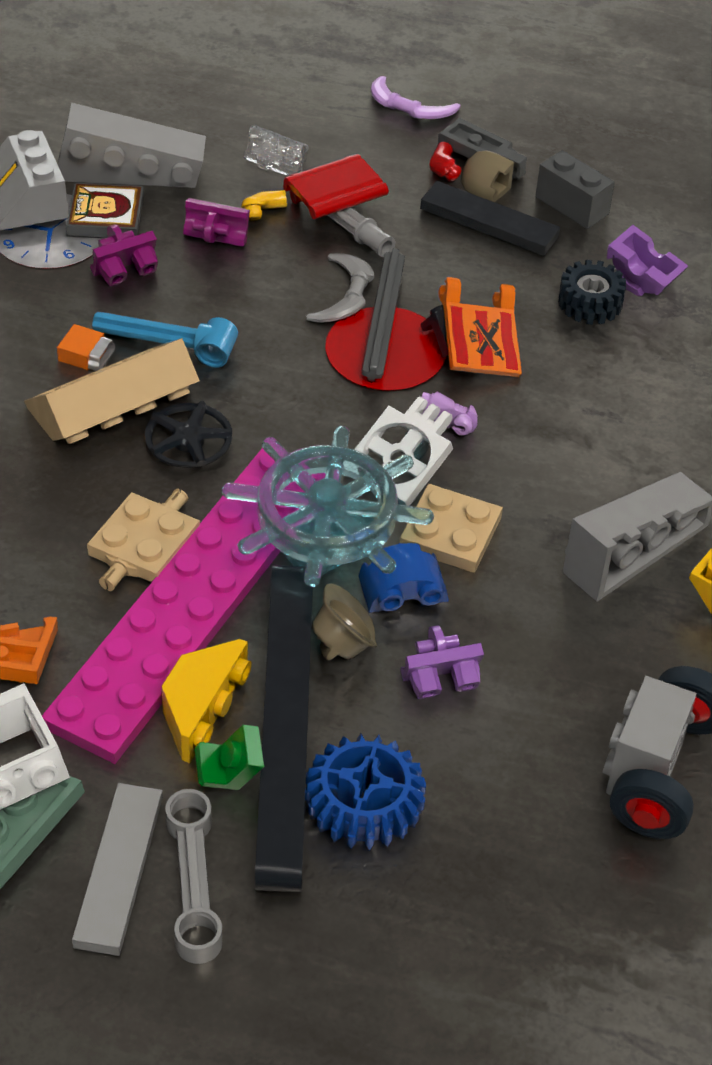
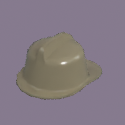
(343, 625)

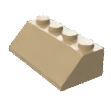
(114, 390)

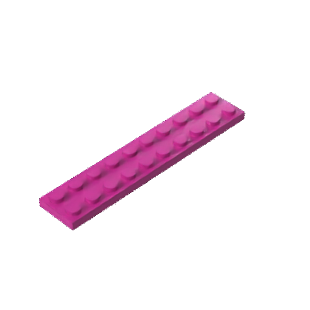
(174, 616)

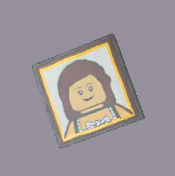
(103, 205)

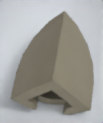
(487, 175)

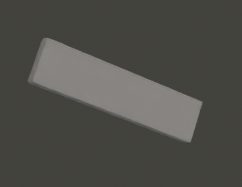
(117, 870)

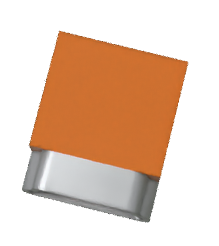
(85, 348)

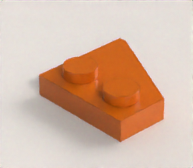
(25, 650)

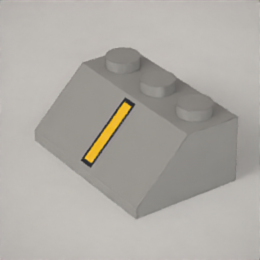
(30, 182)

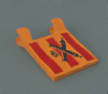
(481, 336)

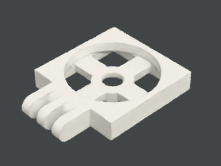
(419, 428)

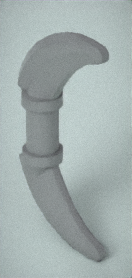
(353, 301)

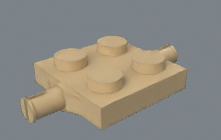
(141, 537)

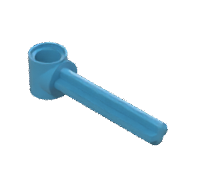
(210, 341)

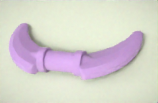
(413, 108)

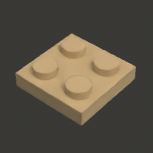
(459, 527)

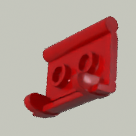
(335, 186)

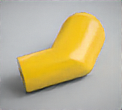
(264, 200)

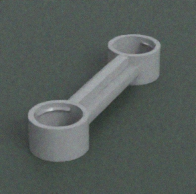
(193, 876)

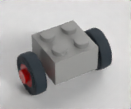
(648, 747)

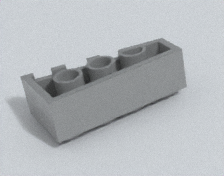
(127, 150)
(633, 533)

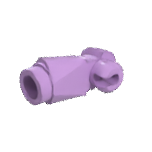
(464, 418)

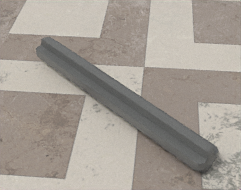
(383, 315)

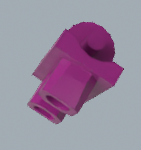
(216, 222)
(123, 250)

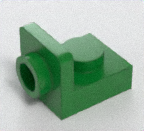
(232, 762)

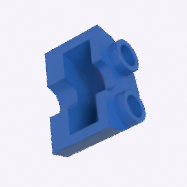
(415, 577)

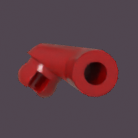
(443, 164)

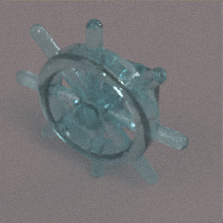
(331, 523)

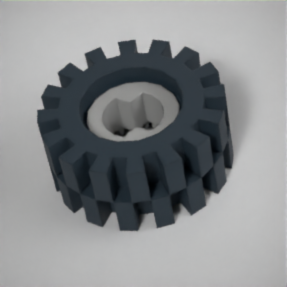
(592, 292)

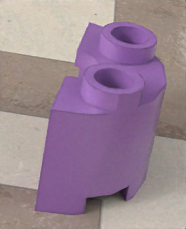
(641, 264)

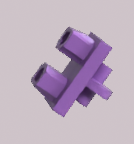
(442, 656)

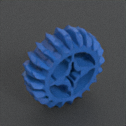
(387, 805)

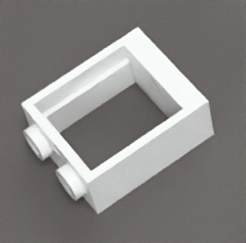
(35, 770)

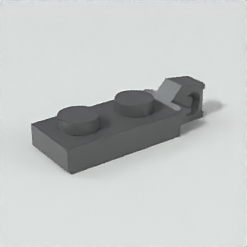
(469, 139)

